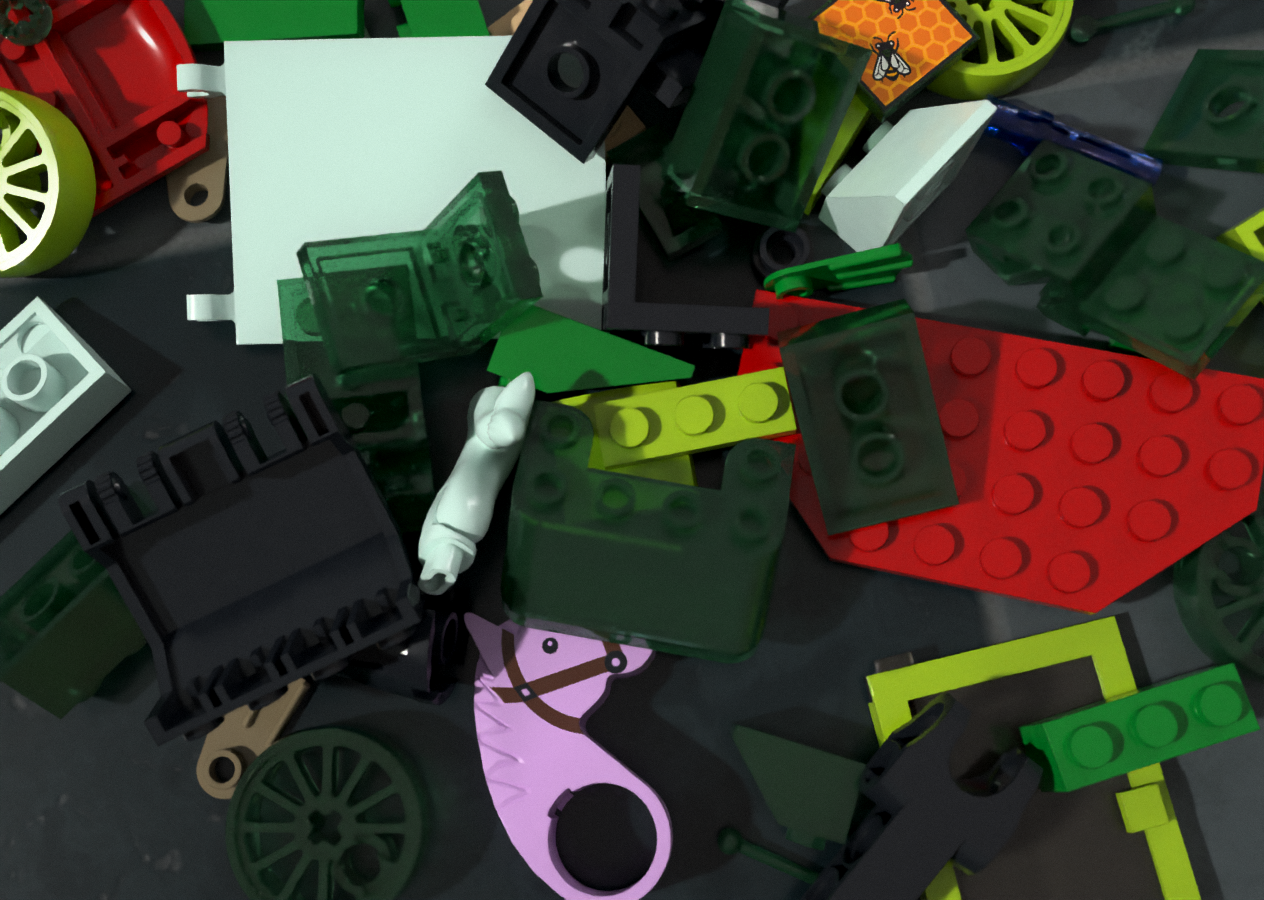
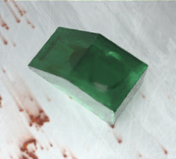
(801, 785)

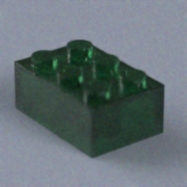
(763, 114)

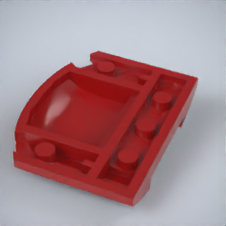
(117, 83)

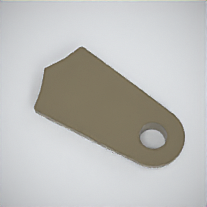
(204, 172)
(244, 737)

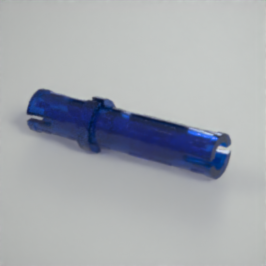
(1027, 129)

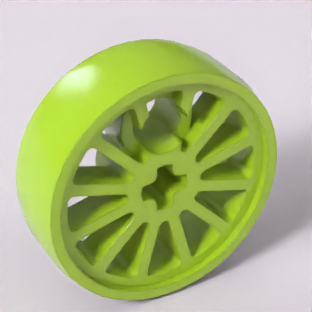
(1000, 17)
(70, 185)

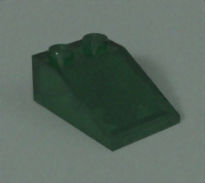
(868, 416)

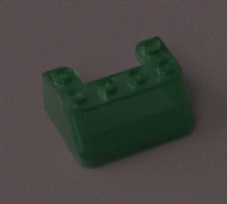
(643, 554)

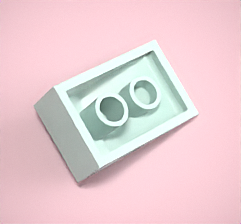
(902, 172)

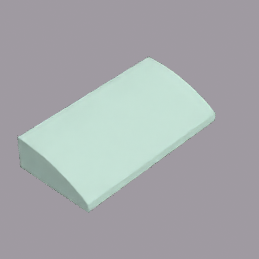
(49, 395)

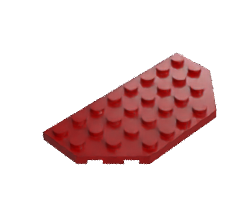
(1064, 462)

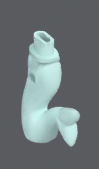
(466, 501)

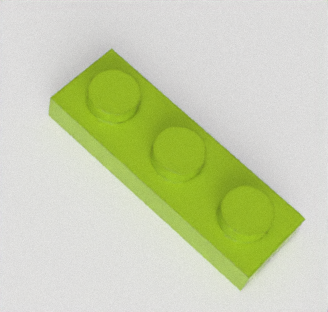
(694, 418)

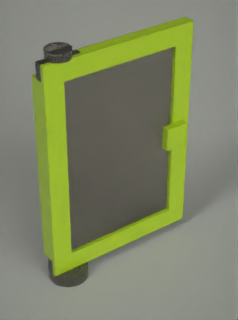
(1073, 845)

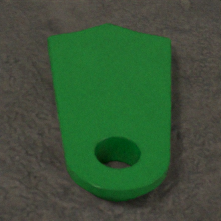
(841, 272)

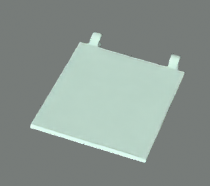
(379, 143)

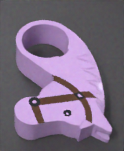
(534, 745)

